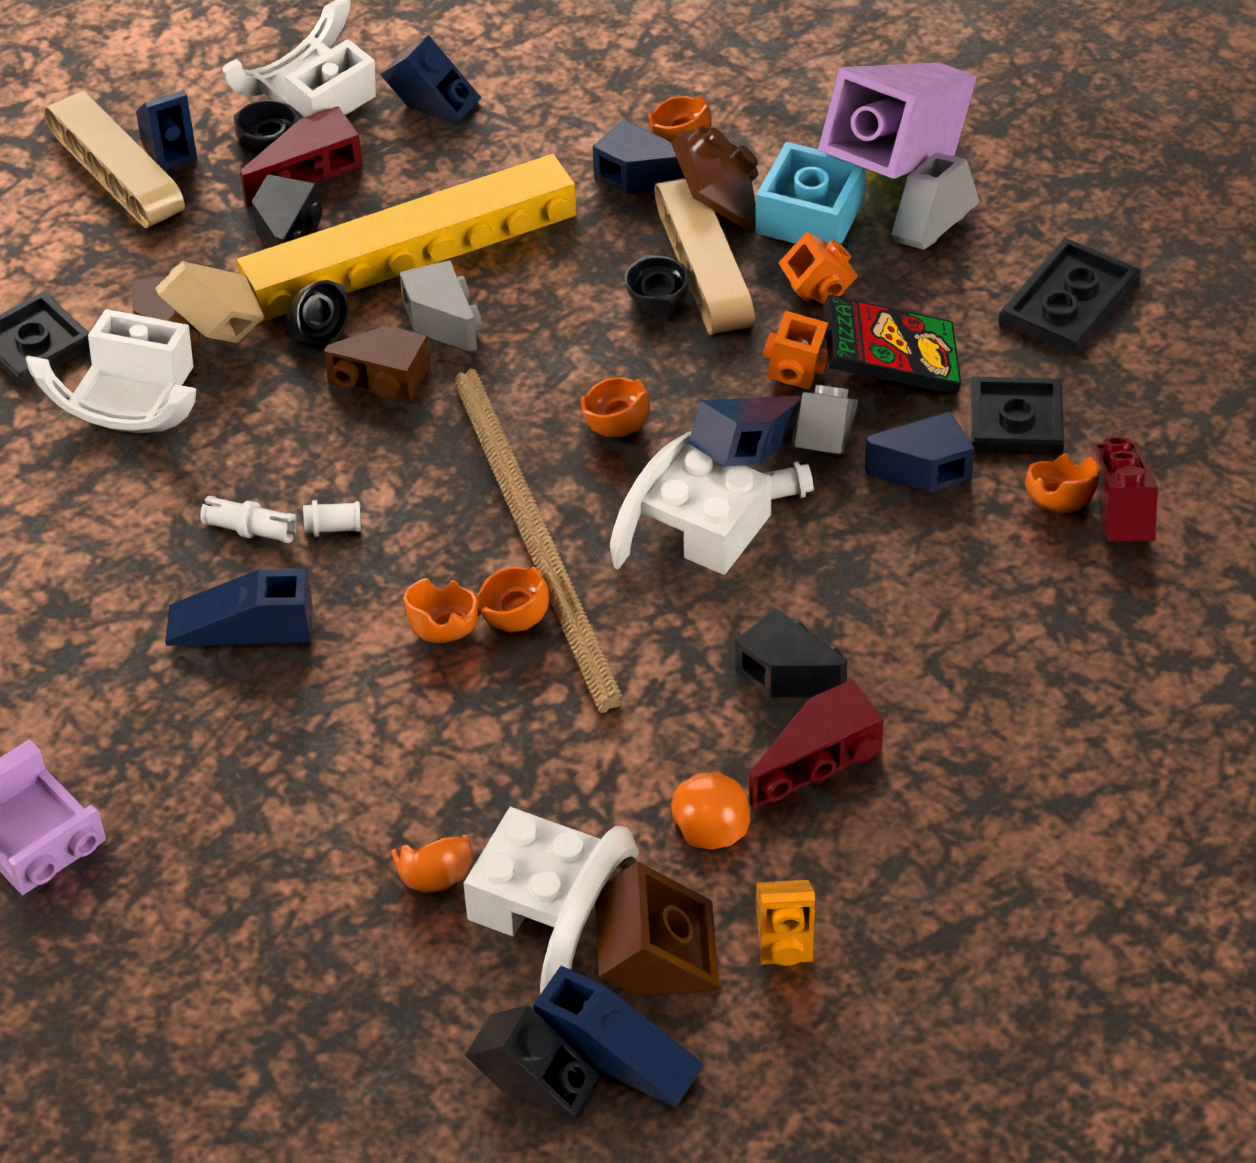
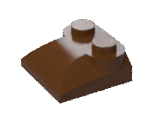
(719, 174)

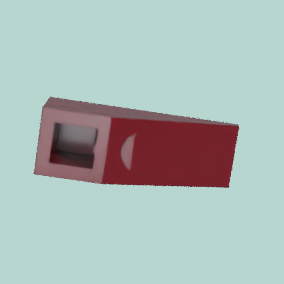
(1125, 491)
(821, 739)

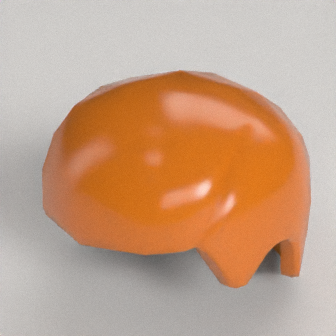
(679, 115)
(616, 407)
(1062, 484)
(514, 598)
(441, 613)
(711, 810)
(434, 865)

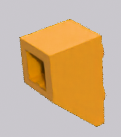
(785, 921)

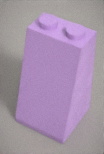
(896, 115)

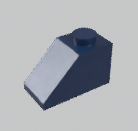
(167, 130)

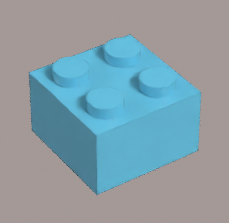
(810, 195)

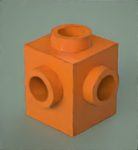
(818, 268)
(797, 350)

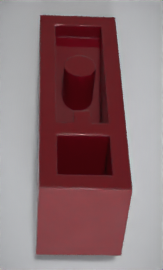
(307, 152)

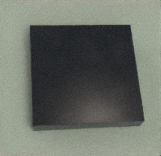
(41, 331)
(1017, 415)

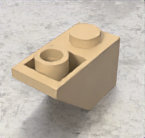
(212, 300)

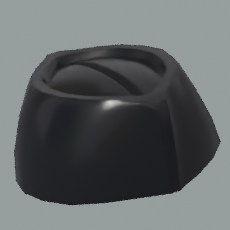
(263, 123)
(657, 284)
(318, 313)

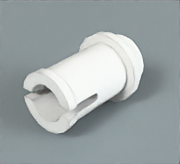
(791, 481)
(331, 517)

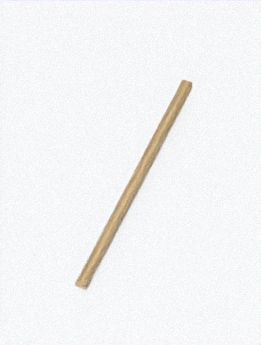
(539, 543)

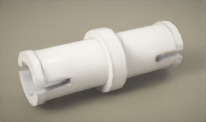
(249, 519)

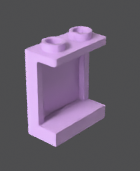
(40, 821)

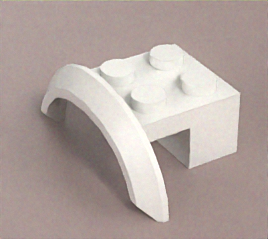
(313, 74)
(132, 375)
(696, 494)
(543, 875)

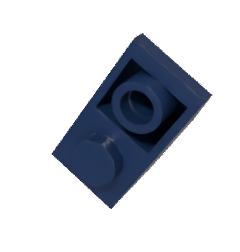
(430, 82)
(634, 159)
(922, 454)

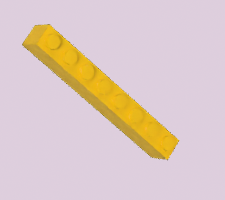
(414, 233)

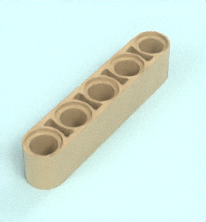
(114, 159)
(707, 256)

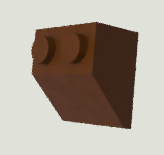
(655, 935)

